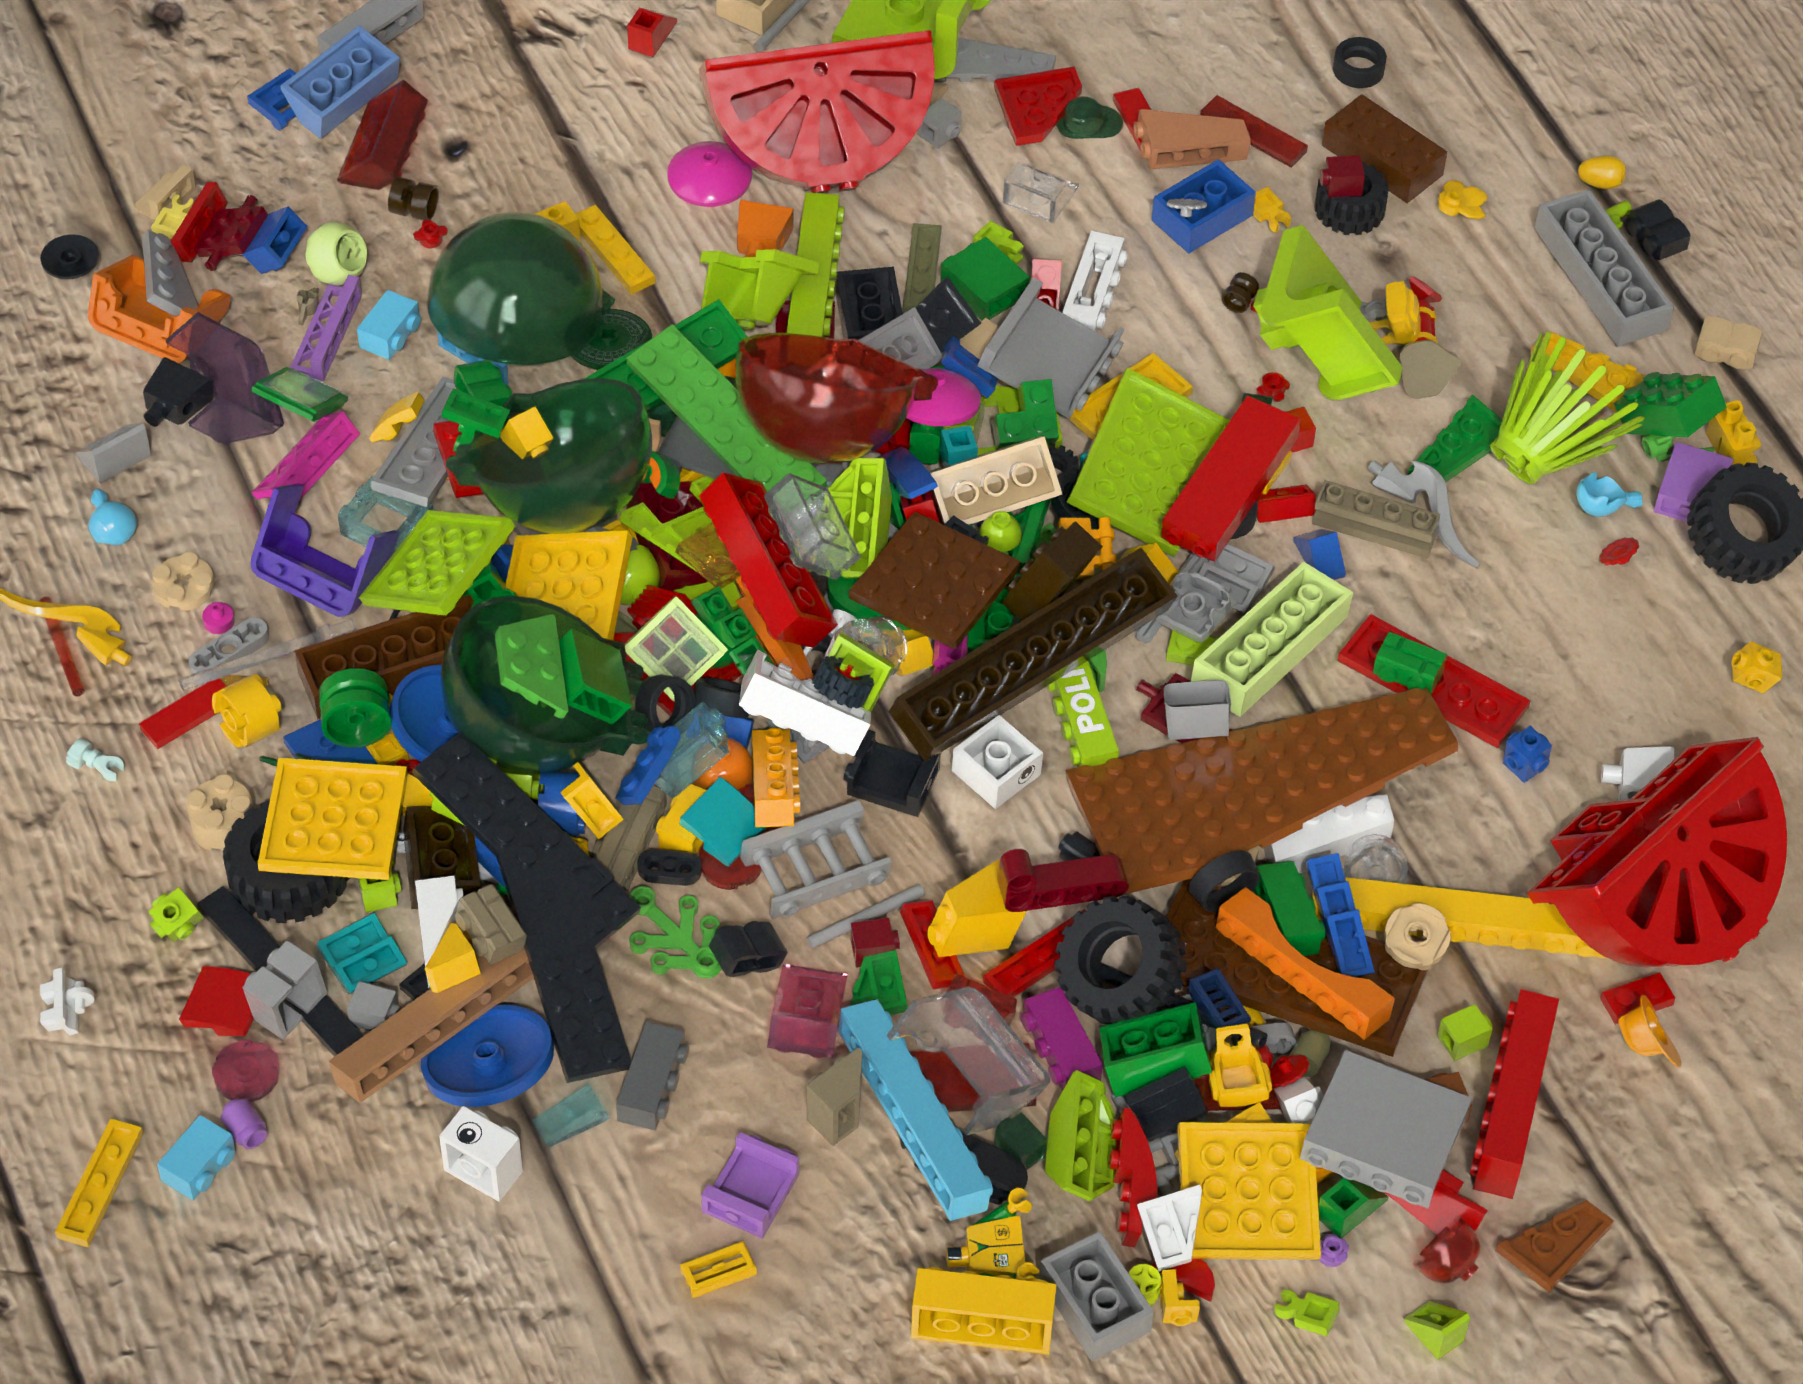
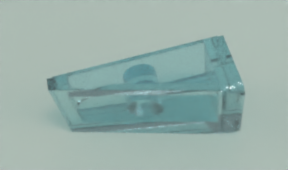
(571, 1117)

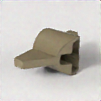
(307, 303)

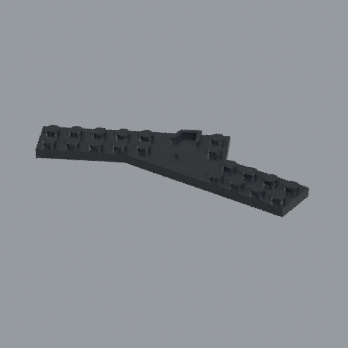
(557, 897)

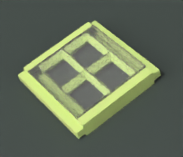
(675, 645)

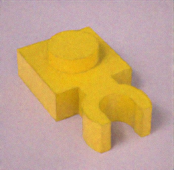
(1270, 208)

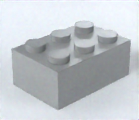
(1097, 1296)

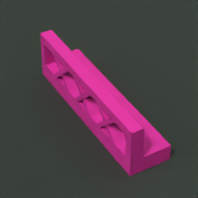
(311, 455)

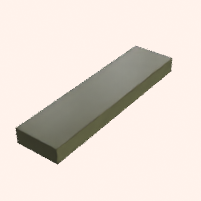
(922, 264)

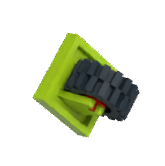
(852, 674)

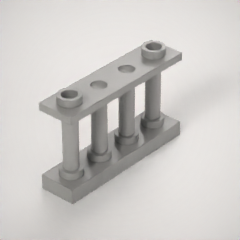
(815, 830)

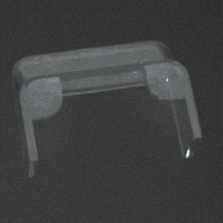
(980, 1047)

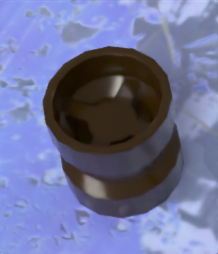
(1240, 292)

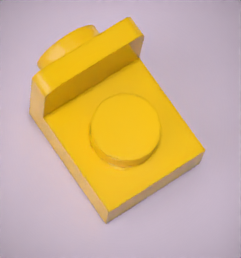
(1173, 1306)

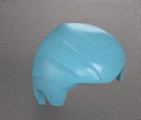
(1604, 496)
(111, 520)

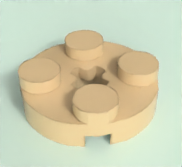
(179, 568)
(1410, 953)

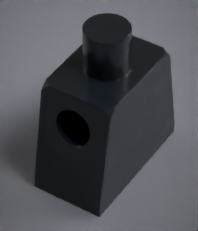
(175, 393)

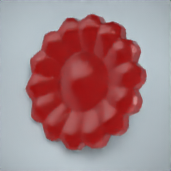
(1619, 551)
(1288, 1070)

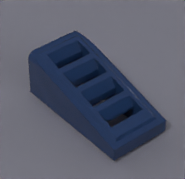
(1215, 980)

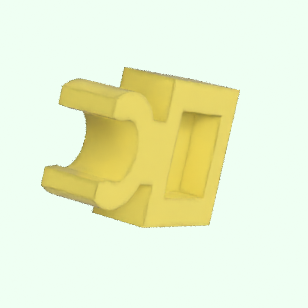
(170, 219)

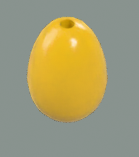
(1602, 172)

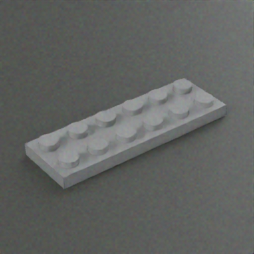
(415, 465)

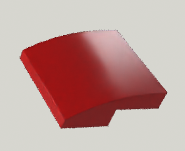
(218, 1002)

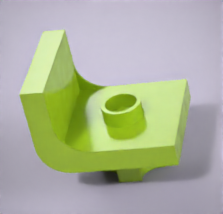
(892, 17)
(1320, 312)

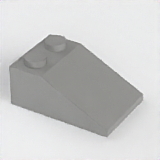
(906, 340)

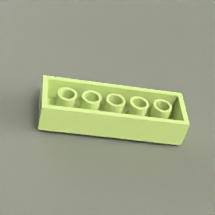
(1274, 636)

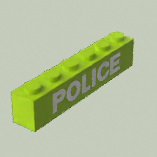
(1083, 718)

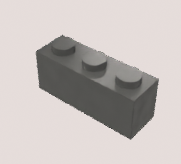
(652, 1076)

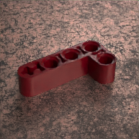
(1058, 883)

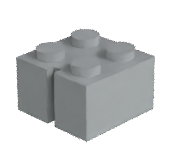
(288, 976)

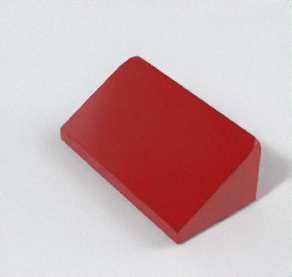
(1286, 503)

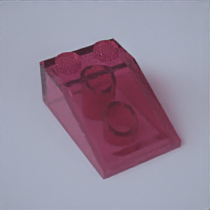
(807, 1011)

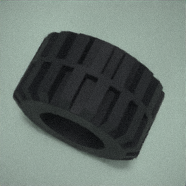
(1355, 213)

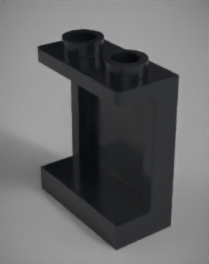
(890, 776)

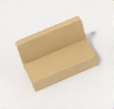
(161, 194)

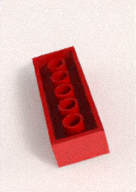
(779, 588)
(1513, 1093)

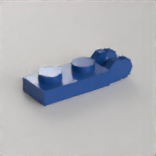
(649, 765)

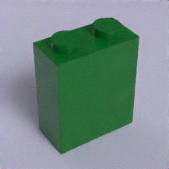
(985, 278)
(594, 677)

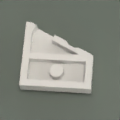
(1172, 1226)

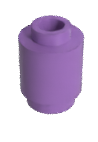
(244, 1123)

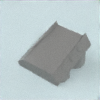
(1198, 607)

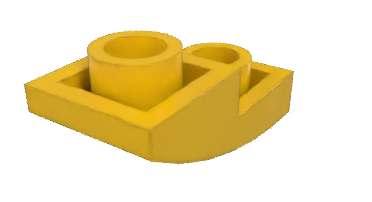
(392, 419)

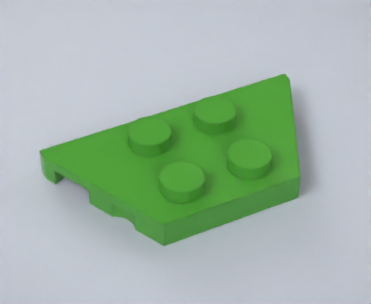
(532, 661)

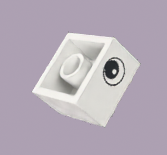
(997, 761)
(481, 1153)

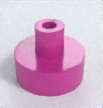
(218, 618)

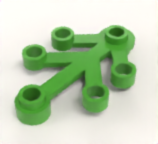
(676, 937)

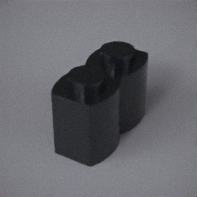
(1658, 229)
(748, 948)

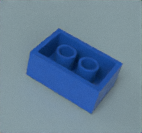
(1227, 201)

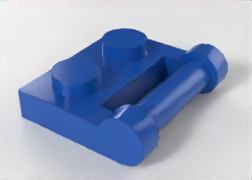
(270, 99)
(960, 360)

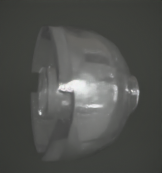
(1376, 859)

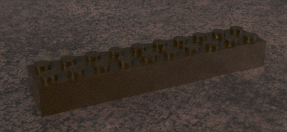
(1032, 654)

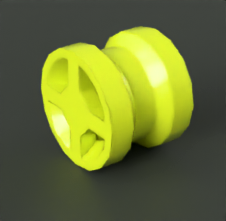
(1147, 1277)

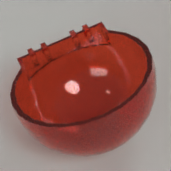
(825, 395)

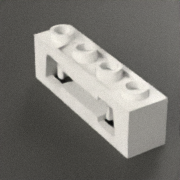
(1108, 255)

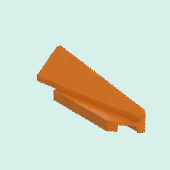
(777, 650)

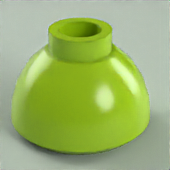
(1002, 531)

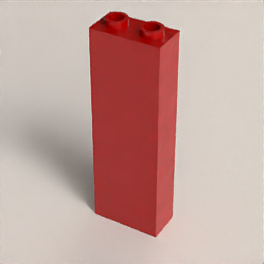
(1230, 478)

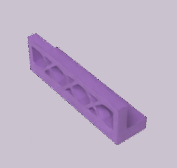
(333, 332)

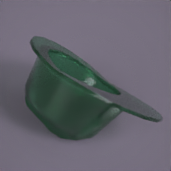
(1089, 119)

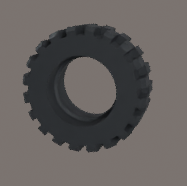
(1727, 548)
(272, 893)
(1091, 937)

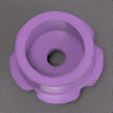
(1333, 1258)

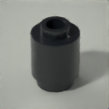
(1077, 847)

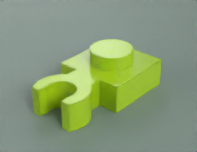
(1311, 1314)

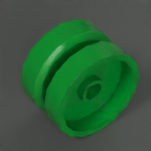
(354, 708)

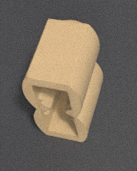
(1728, 342)

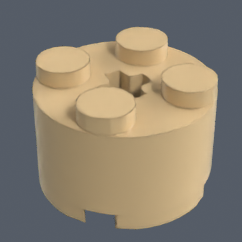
(215, 808)

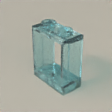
(363, 501)
(700, 747)

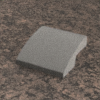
(1240, 574)

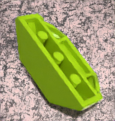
(865, 505)
(1081, 1138)

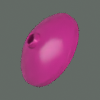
(708, 174)
(951, 403)

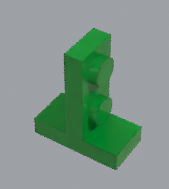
(474, 416)

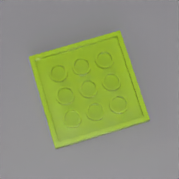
(437, 562)

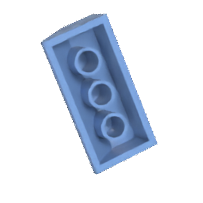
(341, 81)

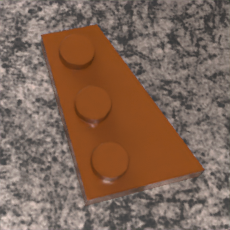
(1557, 1246)

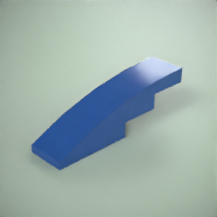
(908, 473)
(1339, 916)

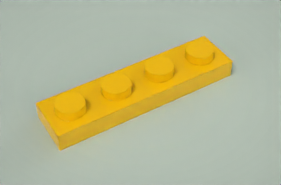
(614, 250)
(99, 1182)

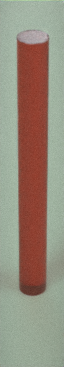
(64, 653)

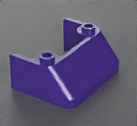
(289, 563)

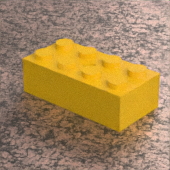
(983, 1310)

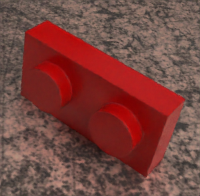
(1626, 997)

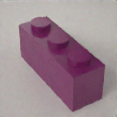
(1060, 1037)

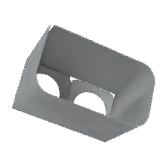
(1197, 709)

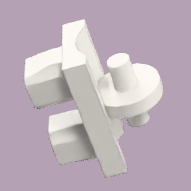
(69, 1000)

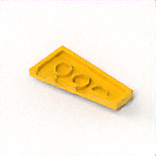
(1614, 374)

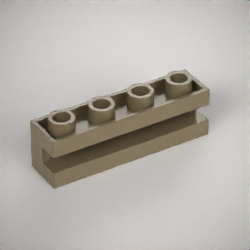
(1376, 519)

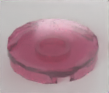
(246, 1071)

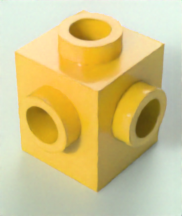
(1756, 667)

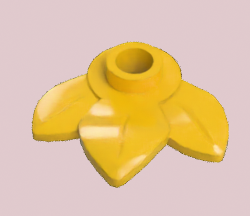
(1461, 199)

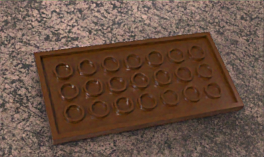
(1269, 993)

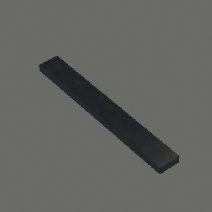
(255, 946)

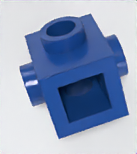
(1527, 753)

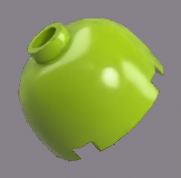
(640, 572)

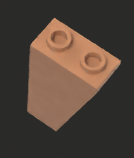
(1189, 139)

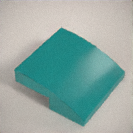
(722, 821)
(361, 953)

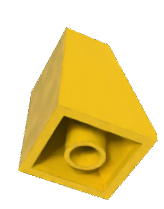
(974, 917)

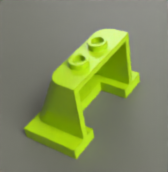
(753, 286)

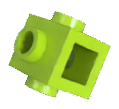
(174, 915)

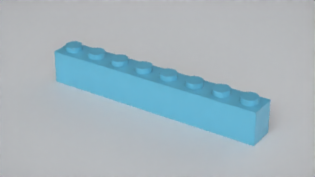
(916, 1111)

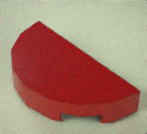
(1196, 1278)

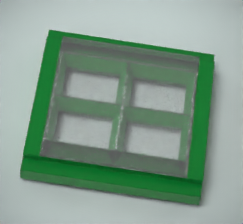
(300, 393)

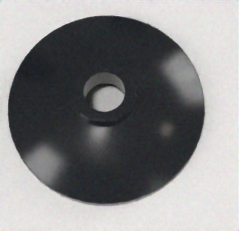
(69, 256)

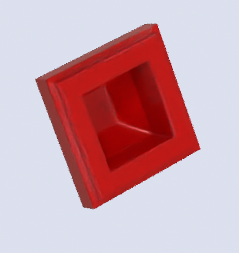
(1423, 291)

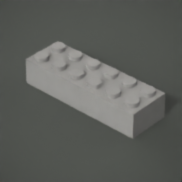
(1604, 267)

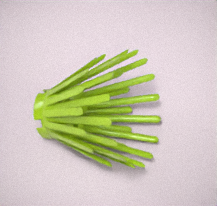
(1535, 407)

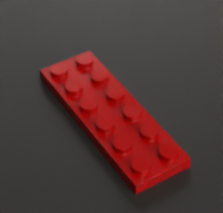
(1461, 694)

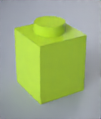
(1465, 1032)

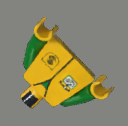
(996, 1242)

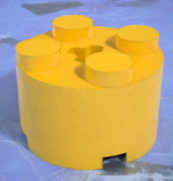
(247, 711)

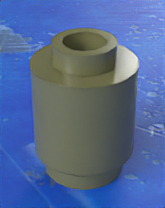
(1316, 1049)

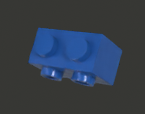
(275, 240)

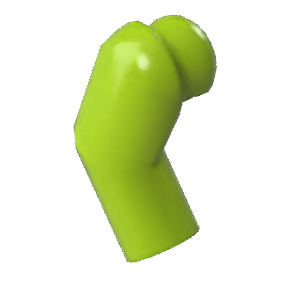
(1618, 211)

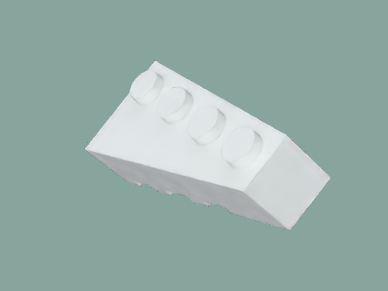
(799, 706)
(1333, 832)

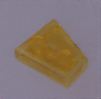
(708, 556)

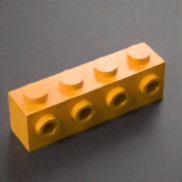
(775, 777)

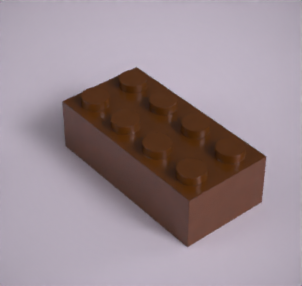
(1389, 144)

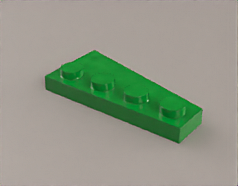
(1463, 440)

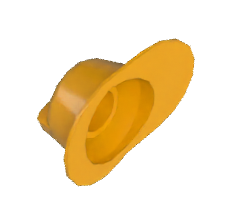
(1645, 1033)

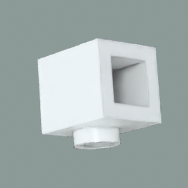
(1299, 1101)

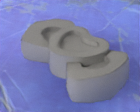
(1374, 309)

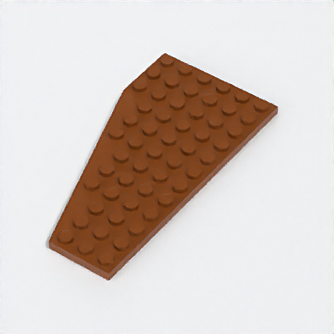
(1224, 794)

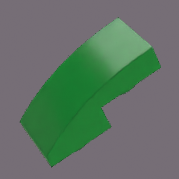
(720, 617)

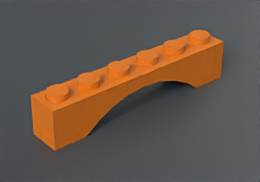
(1351, 1000)

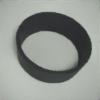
(1220, 870)

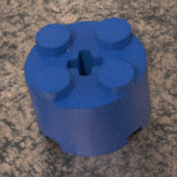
(556, 806)

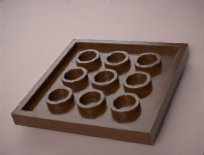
(934, 580)

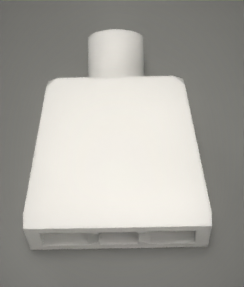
(1636, 769)

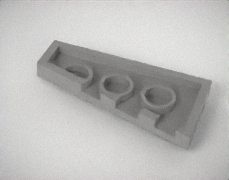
(996, 61)
(164, 275)

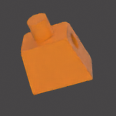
(763, 227)

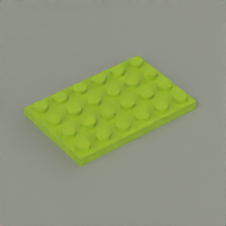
(1144, 457)

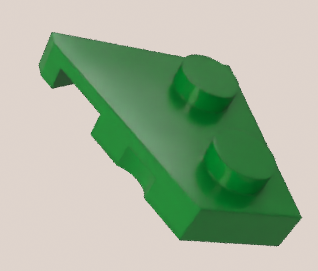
(881, 981)

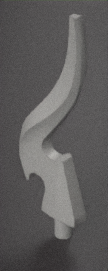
(1409, 486)

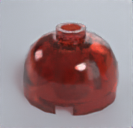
(1450, 1254)

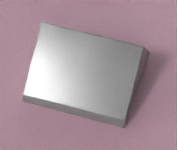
(115, 451)

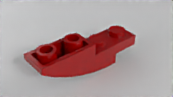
(1134, 1170)

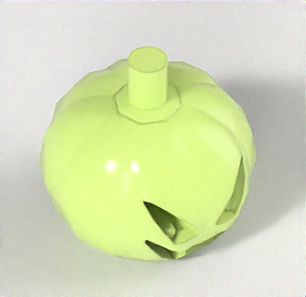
(335, 252)

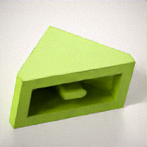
(1438, 1327)

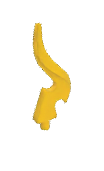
(93, 634)

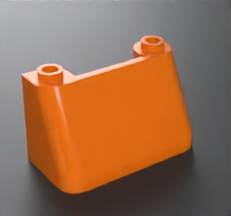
(121, 309)

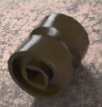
(408, 198)

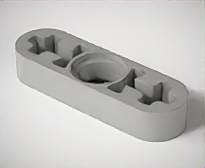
(235, 637)

